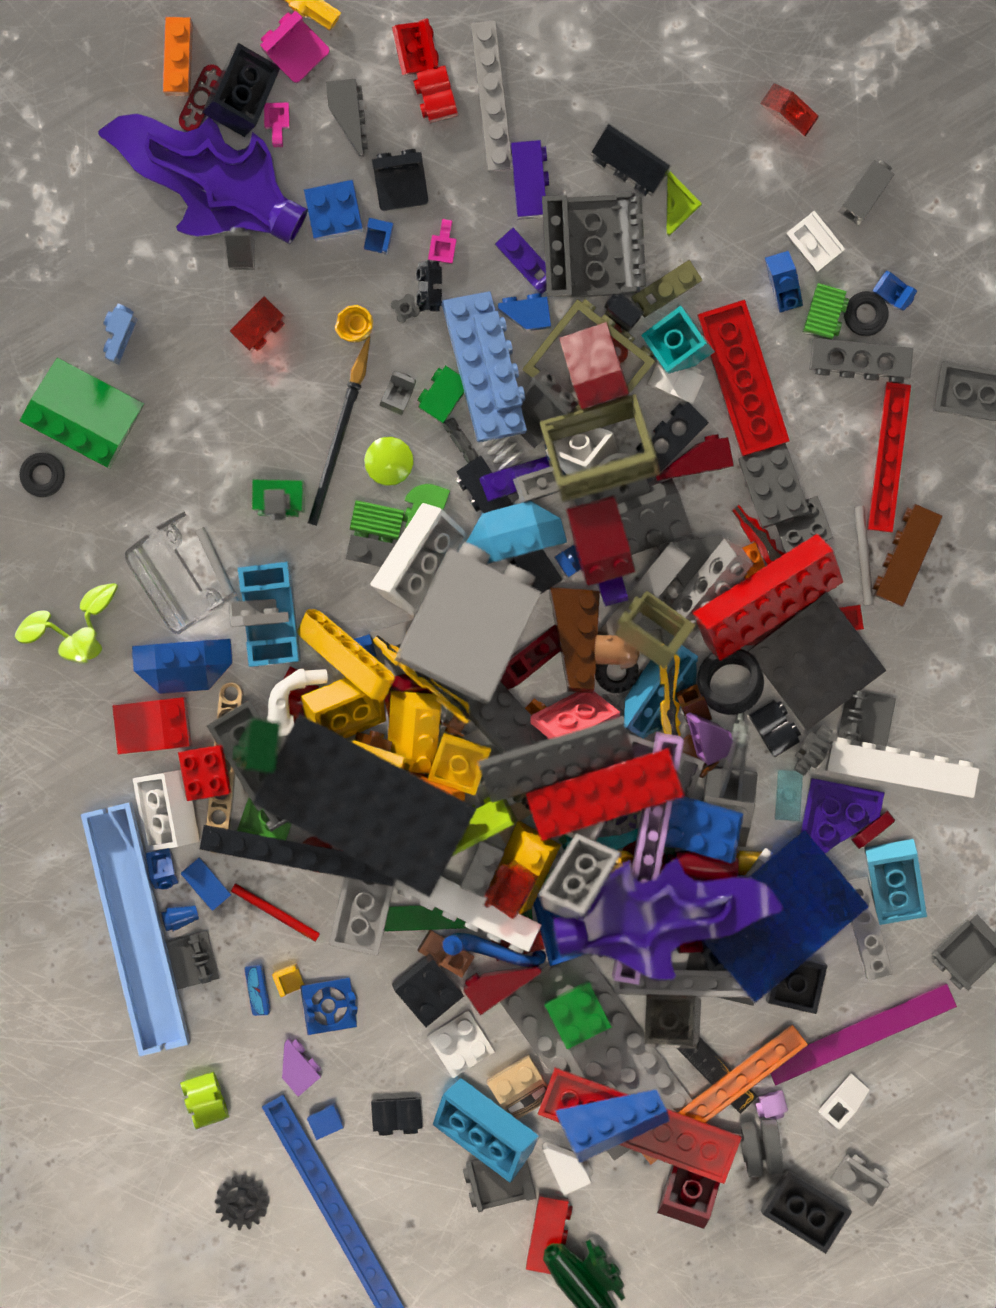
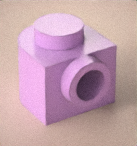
(771, 1105)

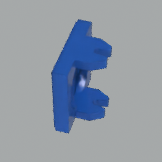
(346, 1022)

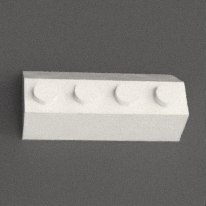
(417, 557)

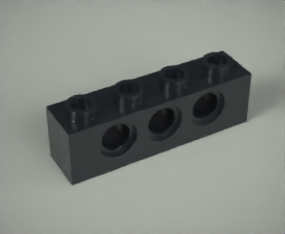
(693, 422)

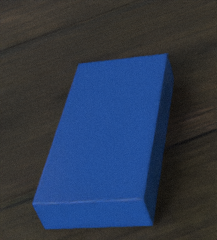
(206, 883)

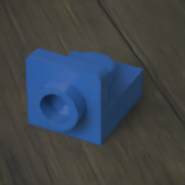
(568, 561)
(161, 869)

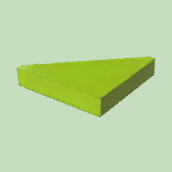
(680, 203)

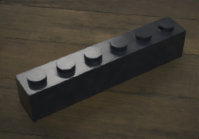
(536, 562)

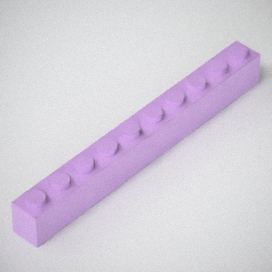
(650, 843)

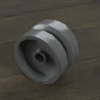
(761, 1148)

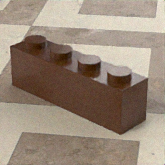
(908, 555)

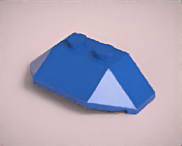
(182, 664)

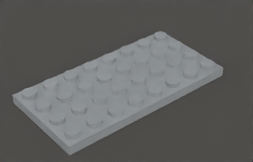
(610, 1058)

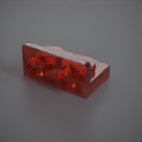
(258, 325)
(510, 889)

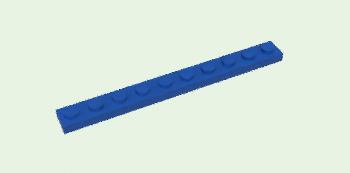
(331, 1204)

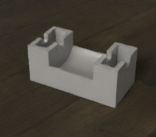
(361, 916)

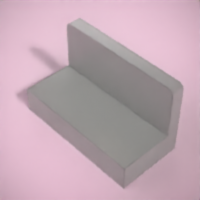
(536, 485)

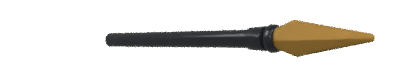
(357, 375)

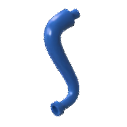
(467, 942)

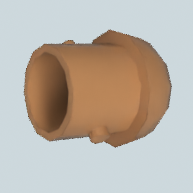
(615, 651)

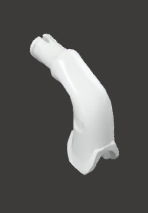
(278, 702)

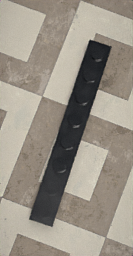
(289, 854)

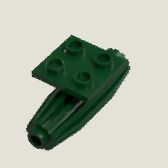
(587, 1281)

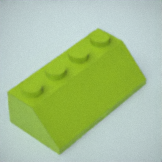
(486, 822)

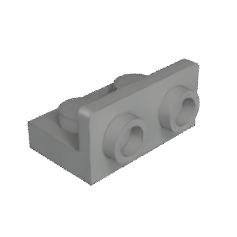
(256, 613)
(860, 1180)

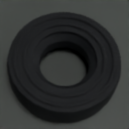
(877, 303)
(27, 470)

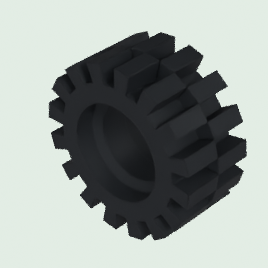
(616, 686)

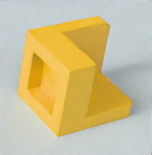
(288, 980)

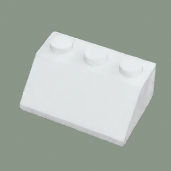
(164, 811)

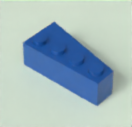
(610, 1122)

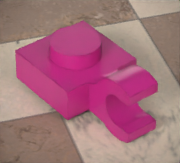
(276, 118)
(443, 247)

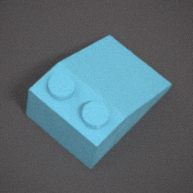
(896, 881)

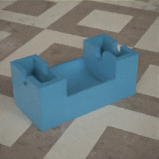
(270, 642)

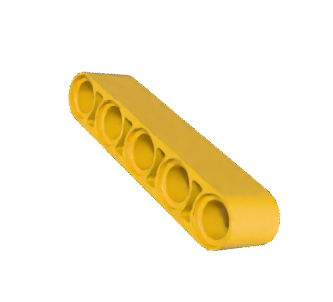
(345, 654)

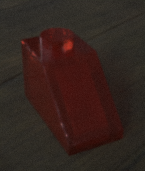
(789, 109)

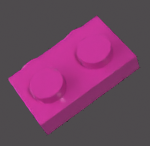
(294, 47)

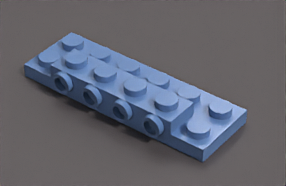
(485, 366)

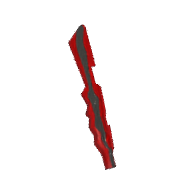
(760, 536)

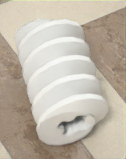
(504, 452)

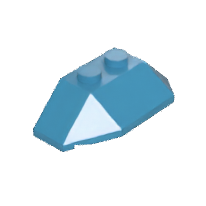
(516, 531)
(644, 699)

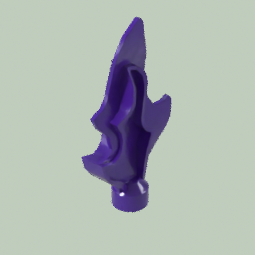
(215, 180)
(652, 918)

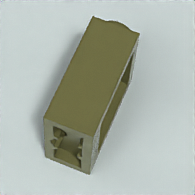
(661, 615)

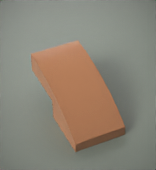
(455, 963)

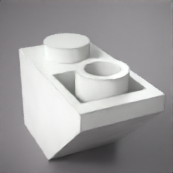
(844, 1101)

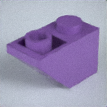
(297, 1068)

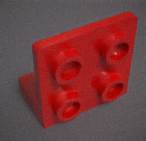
(204, 772)

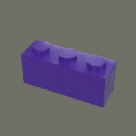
(529, 178)

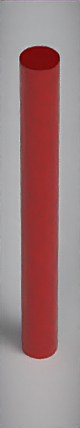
(275, 912)

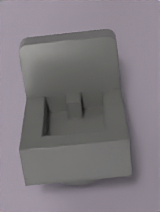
(398, 392)

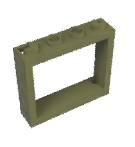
(624, 338)
(607, 475)

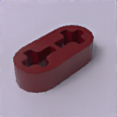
(873, 830)

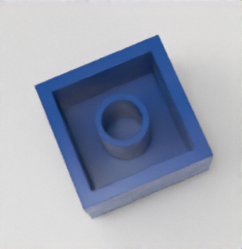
(333, 210)

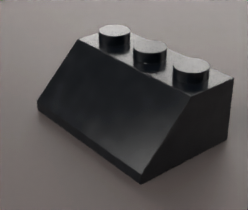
(629, 161)

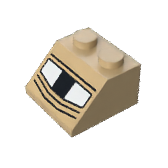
(519, 1087)

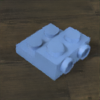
(120, 325)

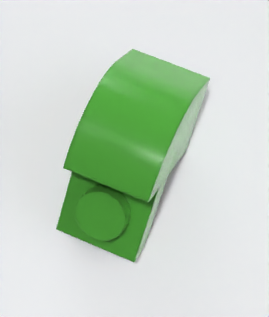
(426, 494)

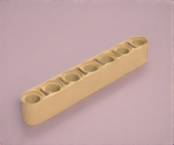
(214, 802)

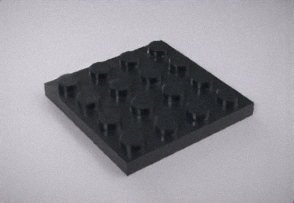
(816, 660)

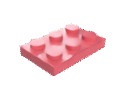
(573, 714)

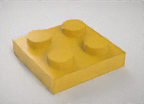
(458, 764)

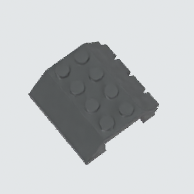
(593, 245)

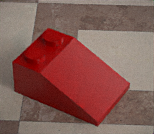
(151, 725)

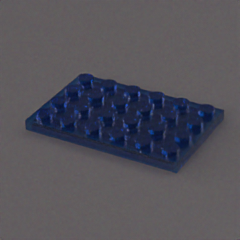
(814, 909)

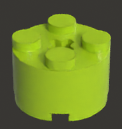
(204, 1100)

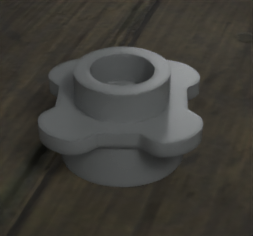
(398, 305)

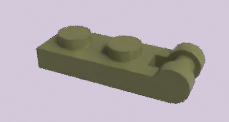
(668, 288)

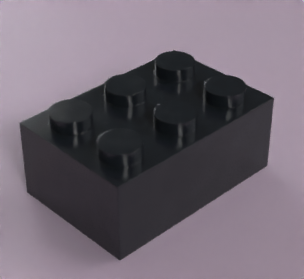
(806, 1211)

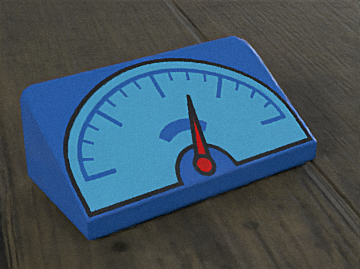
(257, 990)

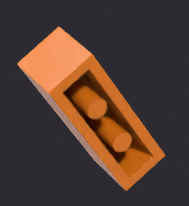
(177, 56)

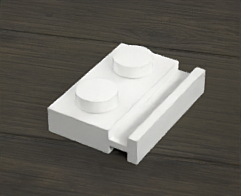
(815, 241)

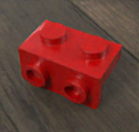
(415, 47)

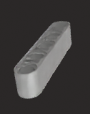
(653, 581)

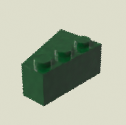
(258, 746)

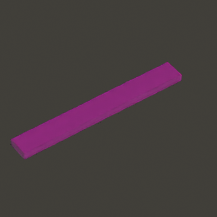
(866, 1032)

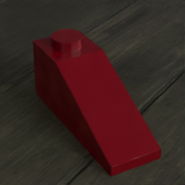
(701, 458)
(530, 658)

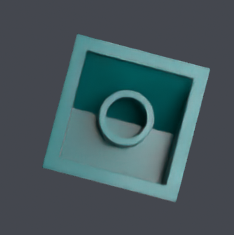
(677, 342)

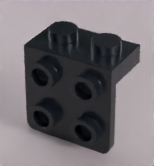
(400, 180)

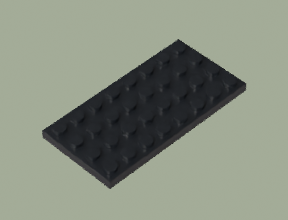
(364, 805)

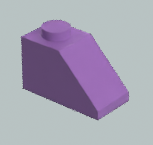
(709, 739)

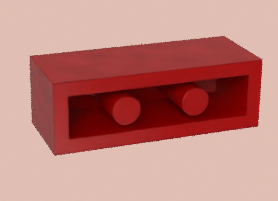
(547, 1229)

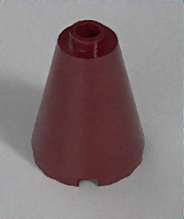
(705, 868)

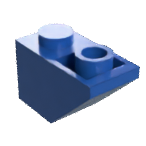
(784, 281)
(529, 313)

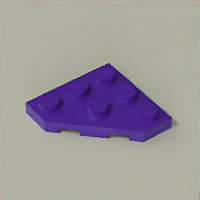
(838, 811)

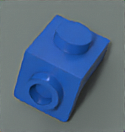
(895, 291)

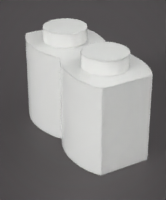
(681, 384)

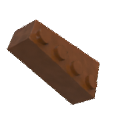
(577, 629)

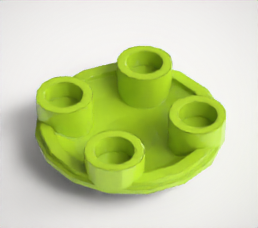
(388, 461)

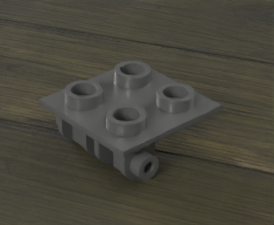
(802, 528)
(867, 718)
(192, 960)

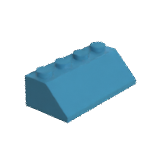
(485, 1129)

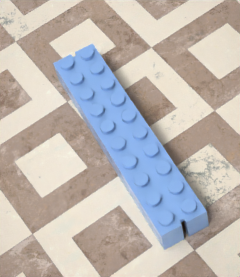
(135, 929)

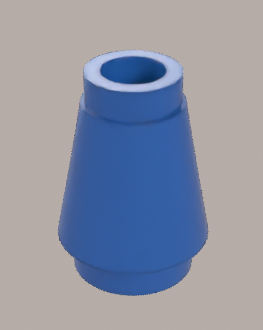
(179, 917)

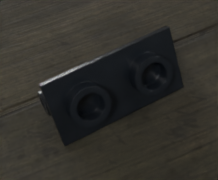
(427, 275)

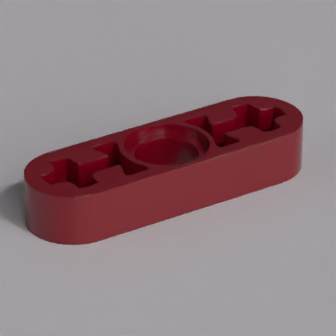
(186, 112)

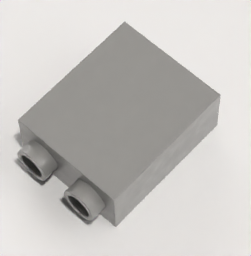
(469, 623)

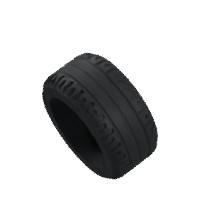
(735, 704)

